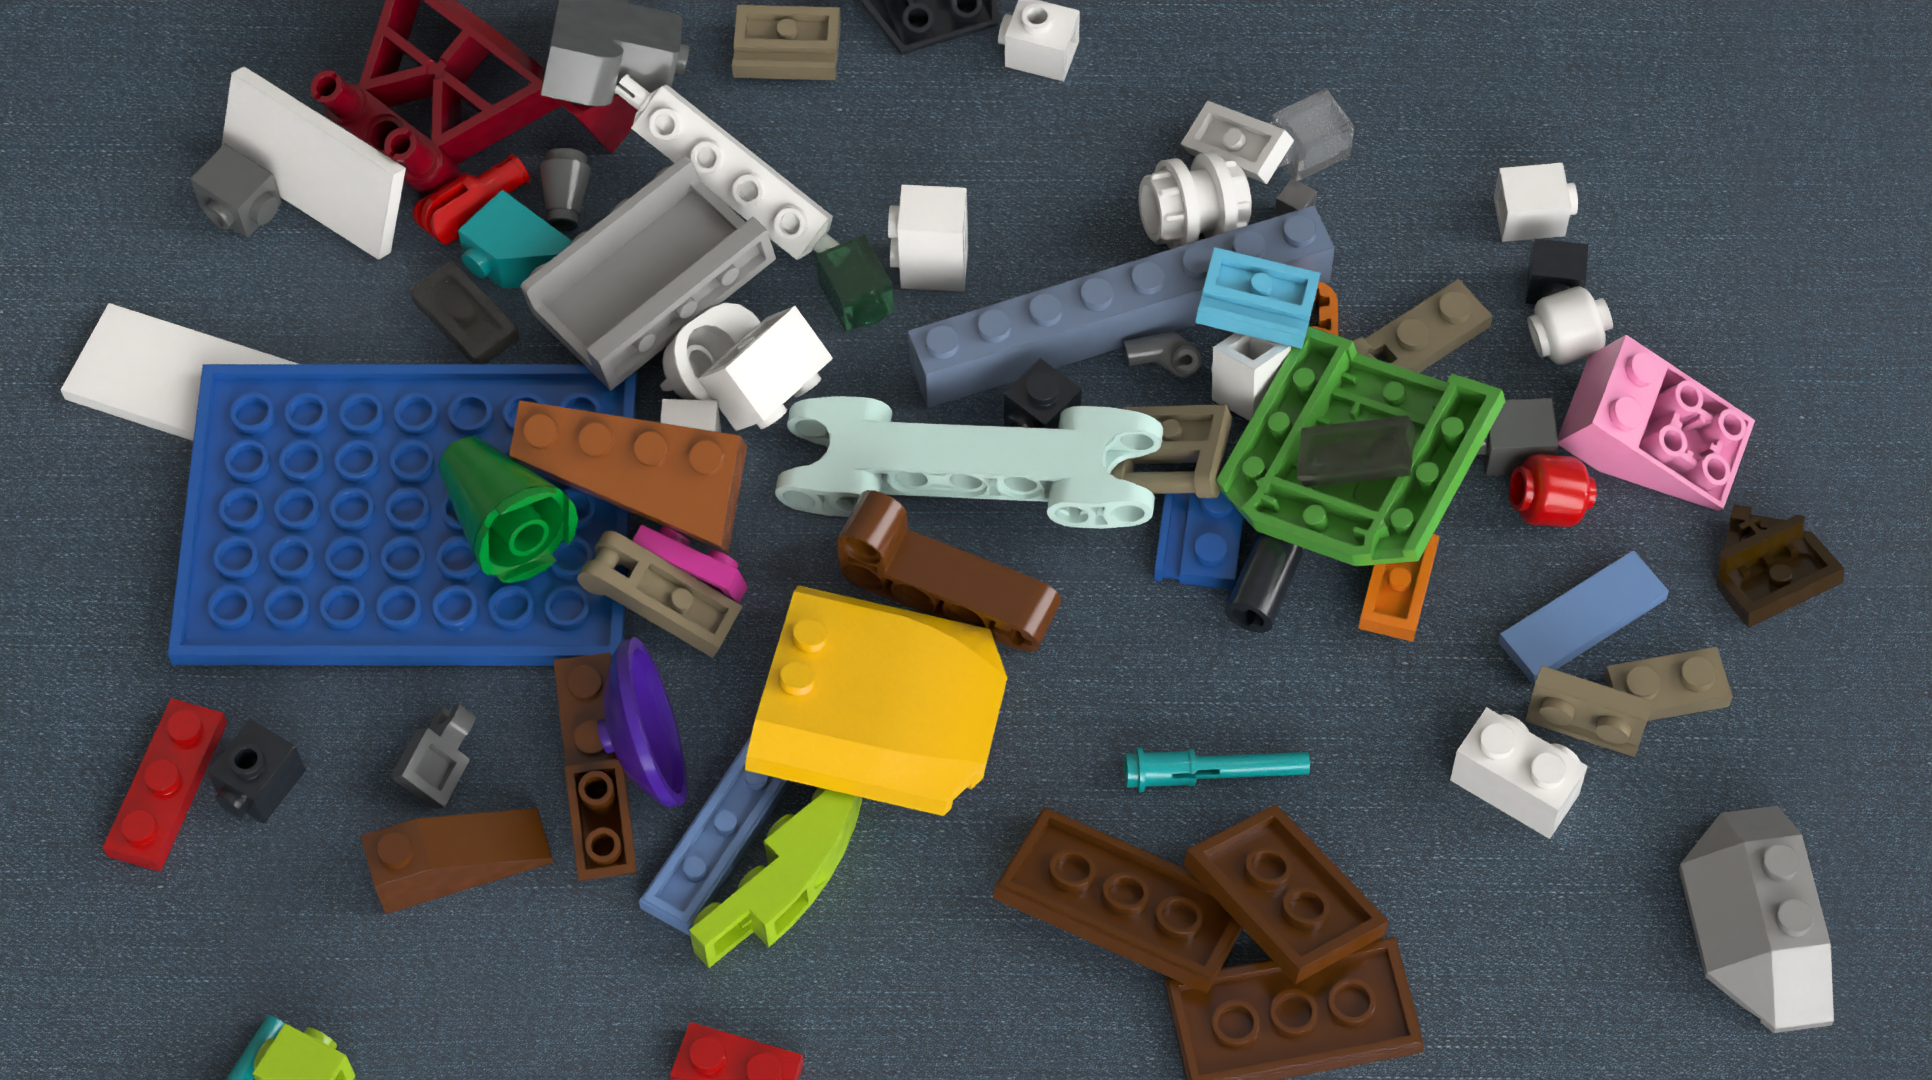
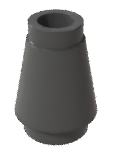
(564, 186)

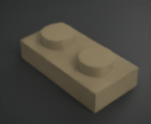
(1674, 682)

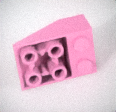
(1654, 426)

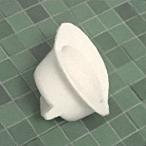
(702, 345)

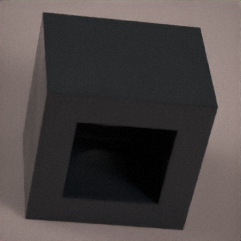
(1555, 268)

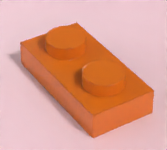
(1398, 595)

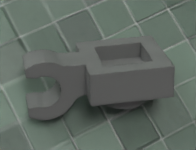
(432, 758)

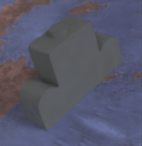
(603, 41)

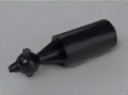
(1263, 583)

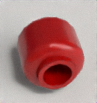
(1552, 490)

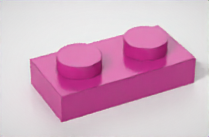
(713, 569)

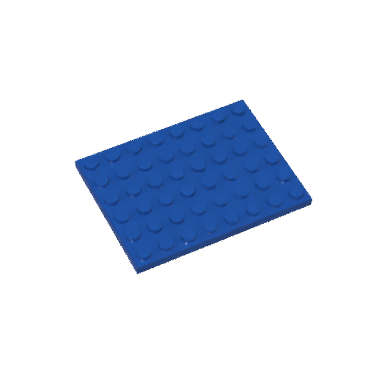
(334, 538)

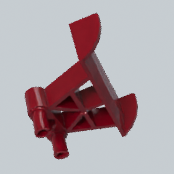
(433, 162)

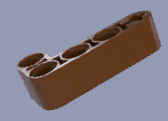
(939, 579)

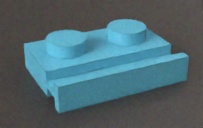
(1258, 298)

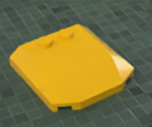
(878, 702)

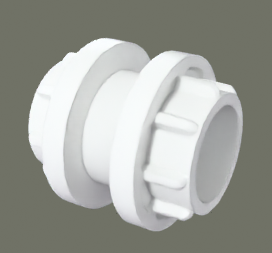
(1184, 203)

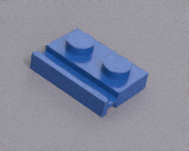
(1199, 541)

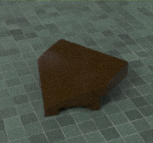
(1772, 565)

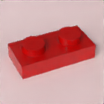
(725, 1056)

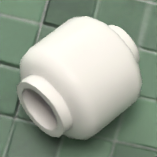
(1569, 325)

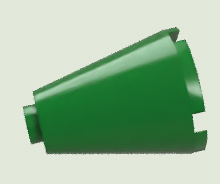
(505, 510)

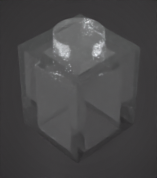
(1319, 133)

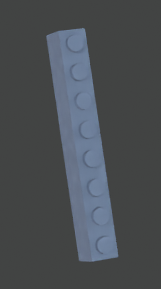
(1098, 309)

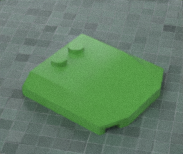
(1360, 519)

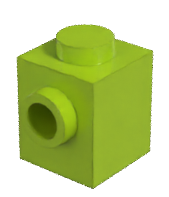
(301, 1057)

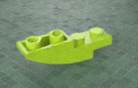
(770, 899)

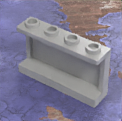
(646, 273)

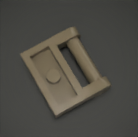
(1189, 436)

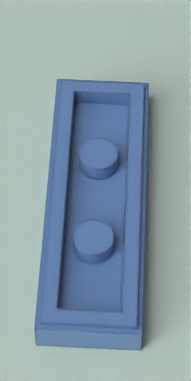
(1583, 616)

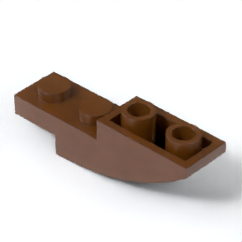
(593, 778)

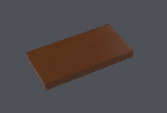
(1119, 899)
(1271, 1029)

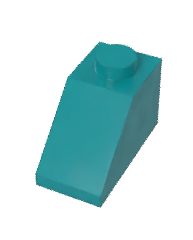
(508, 242)

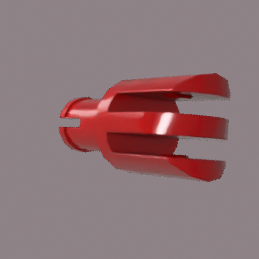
(459, 200)

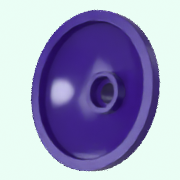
(643, 725)

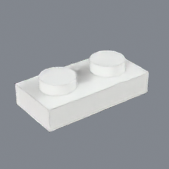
(1238, 137)

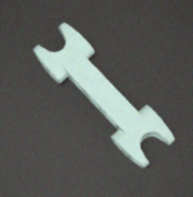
(1053, 466)

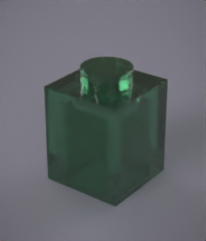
(855, 283)

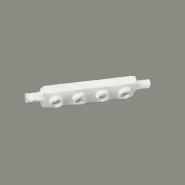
(729, 169)

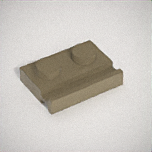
(786, 42)
(1588, 711)

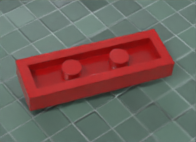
(165, 785)

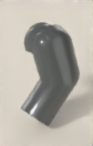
(1166, 350)

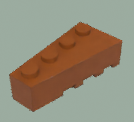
(645, 467)

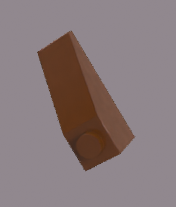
(452, 854)

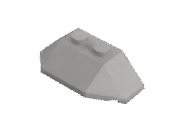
(1761, 919)

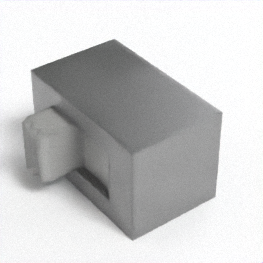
(1295, 197)

